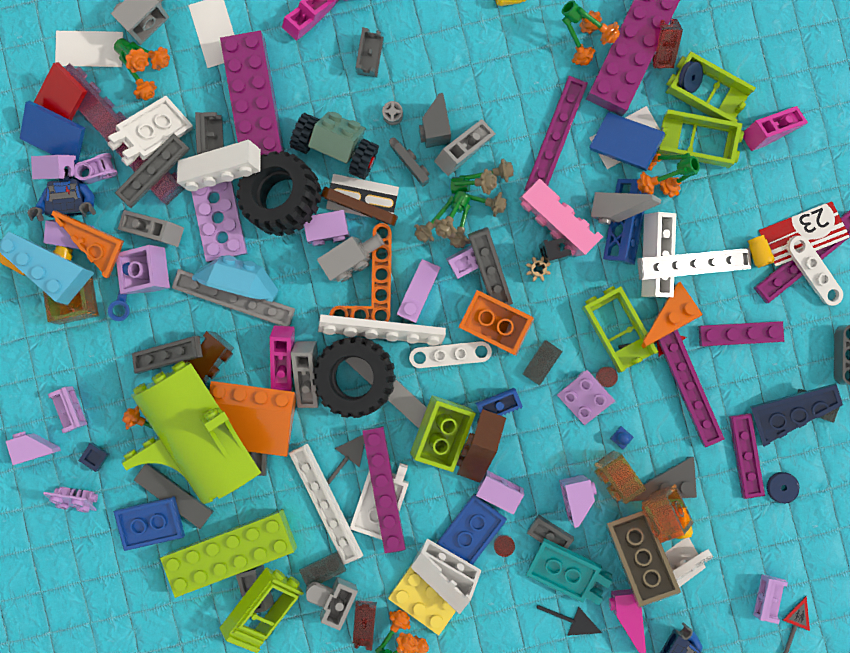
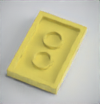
(421, 601)

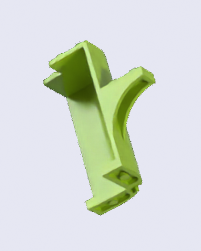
(191, 434)

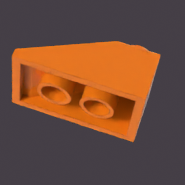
(496, 322)

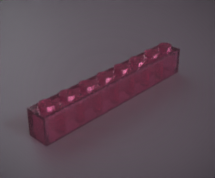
(104, 118)

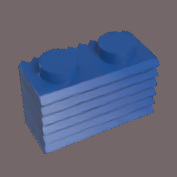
(501, 403)

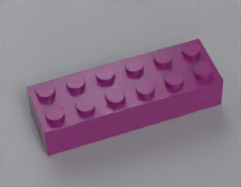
(630, 54)
(252, 91)

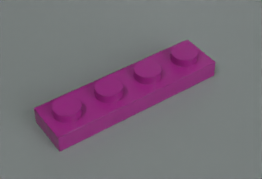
(741, 333)

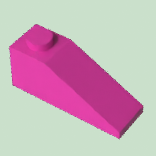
(773, 127)
(281, 344)
(629, 616)

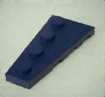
(785, 414)

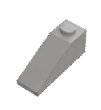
(464, 147)
(620, 206)
(151, 228)
(303, 361)

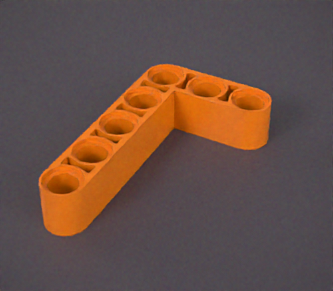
(377, 264)

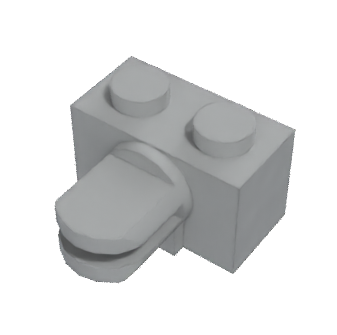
(334, 601)

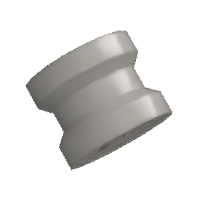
(390, 110)

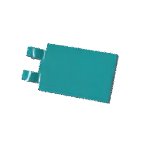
(568, 572)

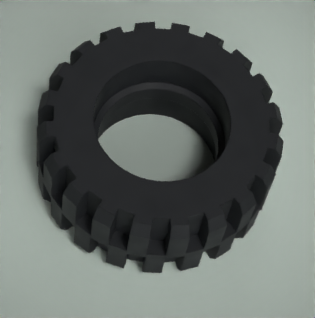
(295, 210)
(327, 384)

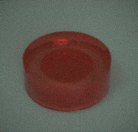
(607, 376)
(504, 545)

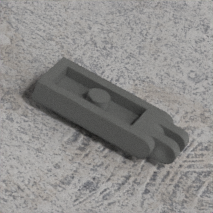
(408, 159)

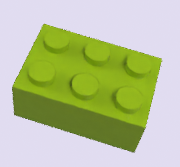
(442, 433)

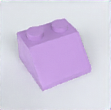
(146, 270)
(578, 497)

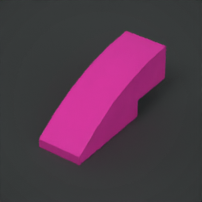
(306, 16)

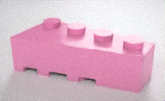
(559, 219)

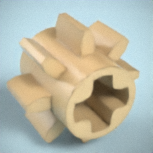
(536, 274)

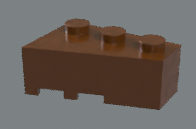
(214, 352)
(481, 446)

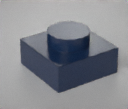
(93, 457)

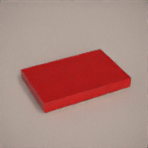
(61, 92)

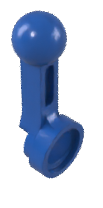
(121, 300)

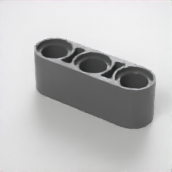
(841, 364)

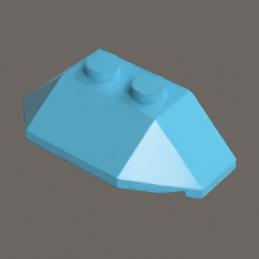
(237, 277)

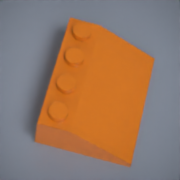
(258, 415)

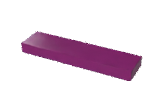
(746, 456)

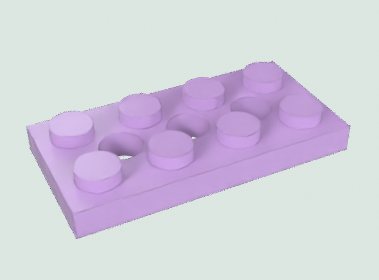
(231, 223)

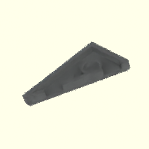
(681, 475)

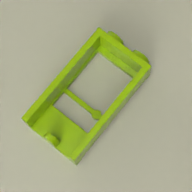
(733, 101)
(672, 127)
(631, 353)
(249, 638)

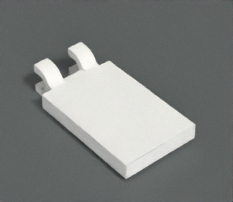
(149, 130)
(366, 516)

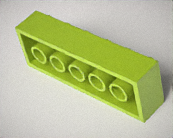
(228, 553)

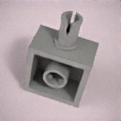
(140, 17)
(349, 257)

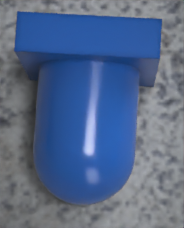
(621, 437)

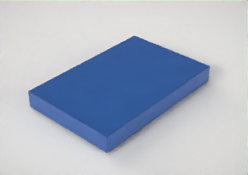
(51, 131)
(627, 141)
(149, 523)
(472, 529)

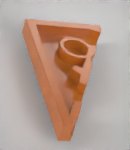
(97, 245)
(675, 314)

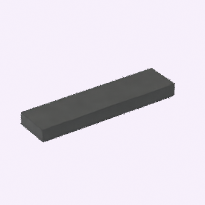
(152, 170)
(489, 265)
(167, 354)
(164, 487)

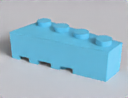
(49, 271)

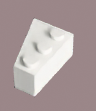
(446, 574)

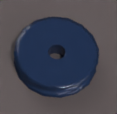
(691, 76)
(791, 489)

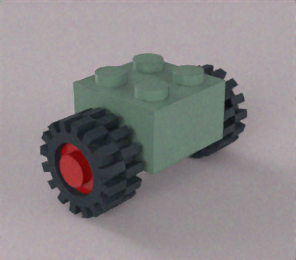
(337, 139)

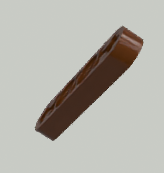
(359, 206)

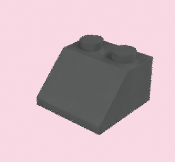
(435, 124)

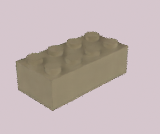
(642, 559)

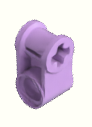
(99, 168)

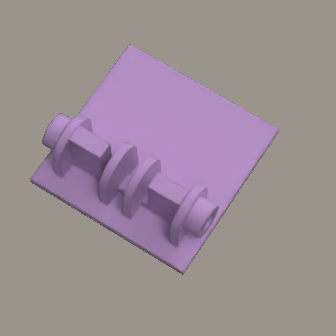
(585, 397)
(67, 497)

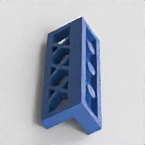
(631, 230)

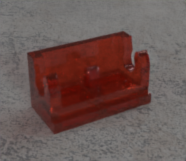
(668, 44)
(364, 624)

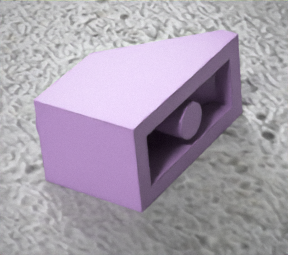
(29, 447)

